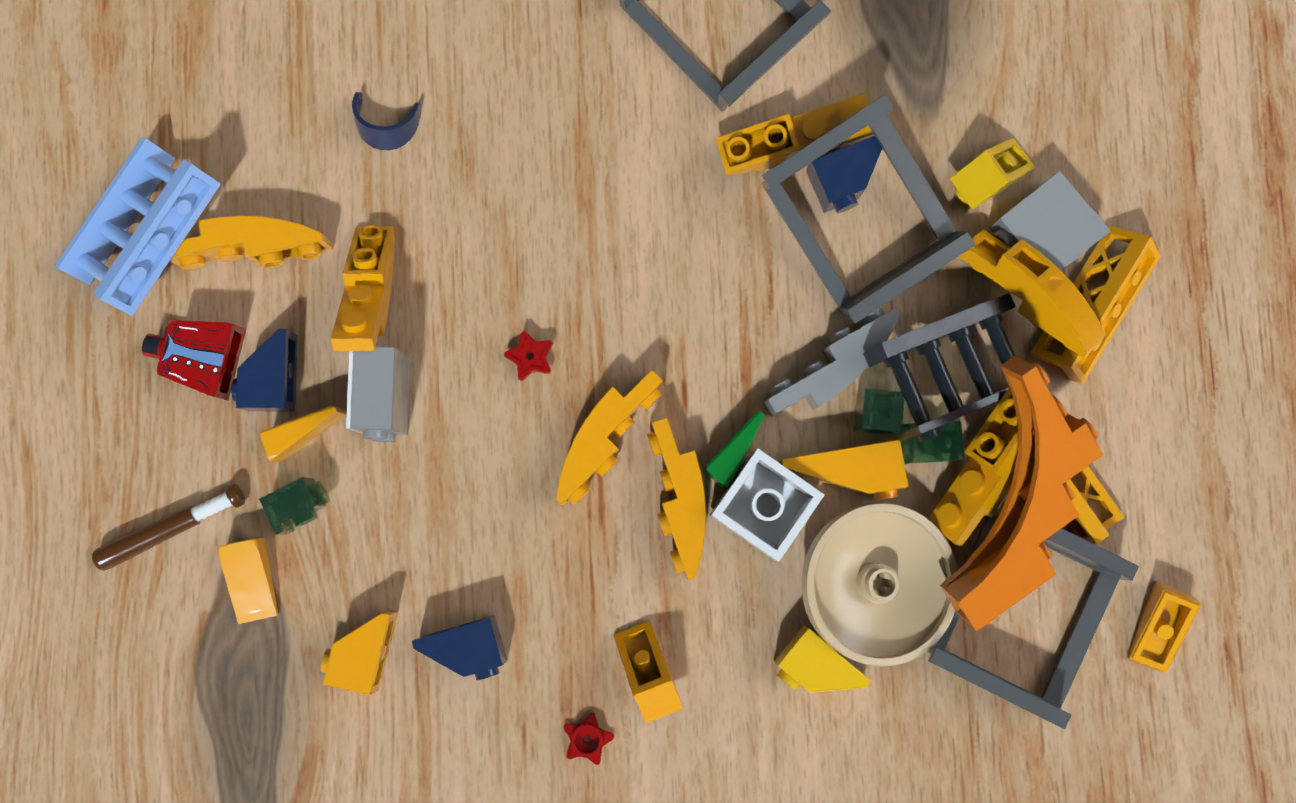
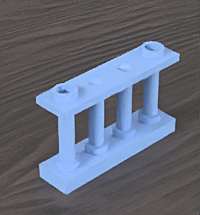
(156, 237)

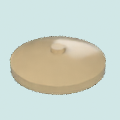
(877, 584)

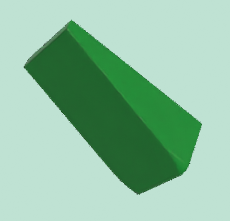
(727, 461)

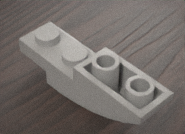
(844, 365)

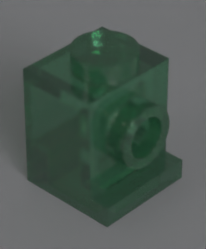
(294, 504)

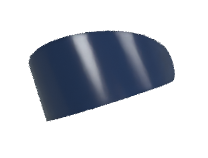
(386, 137)

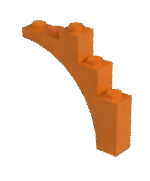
(1039, 502)

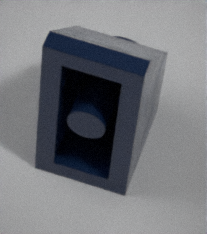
(844, 174)
(268, 376)
(466, 648)

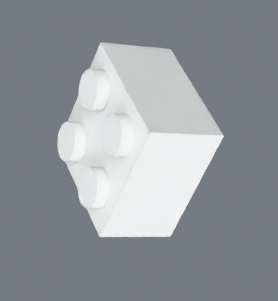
(767, 505)

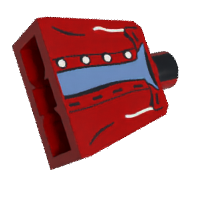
(198, 355)

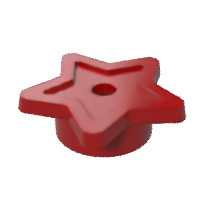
(528, 345)
(579, 747)

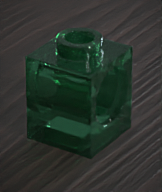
(879, 412)

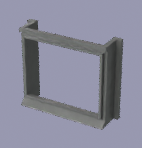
(804, 16)
(949, 241)
(1110, 570)

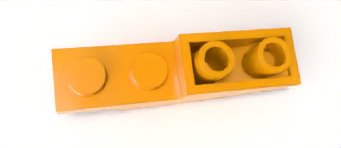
(777, 139)
(261, 238)
(366, 290)
(1046, 292)
(591, 448)
(985, 476)
(687, 513)

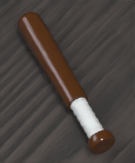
(164, 529)

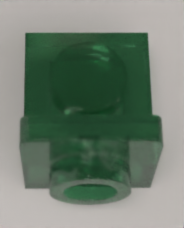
(938, 449)

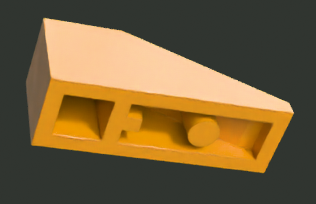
(859, 469)

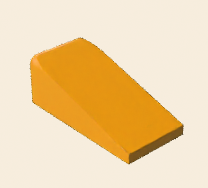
(291, 436)
(249, 579)
(1163, 626)

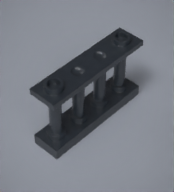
(926, 342)

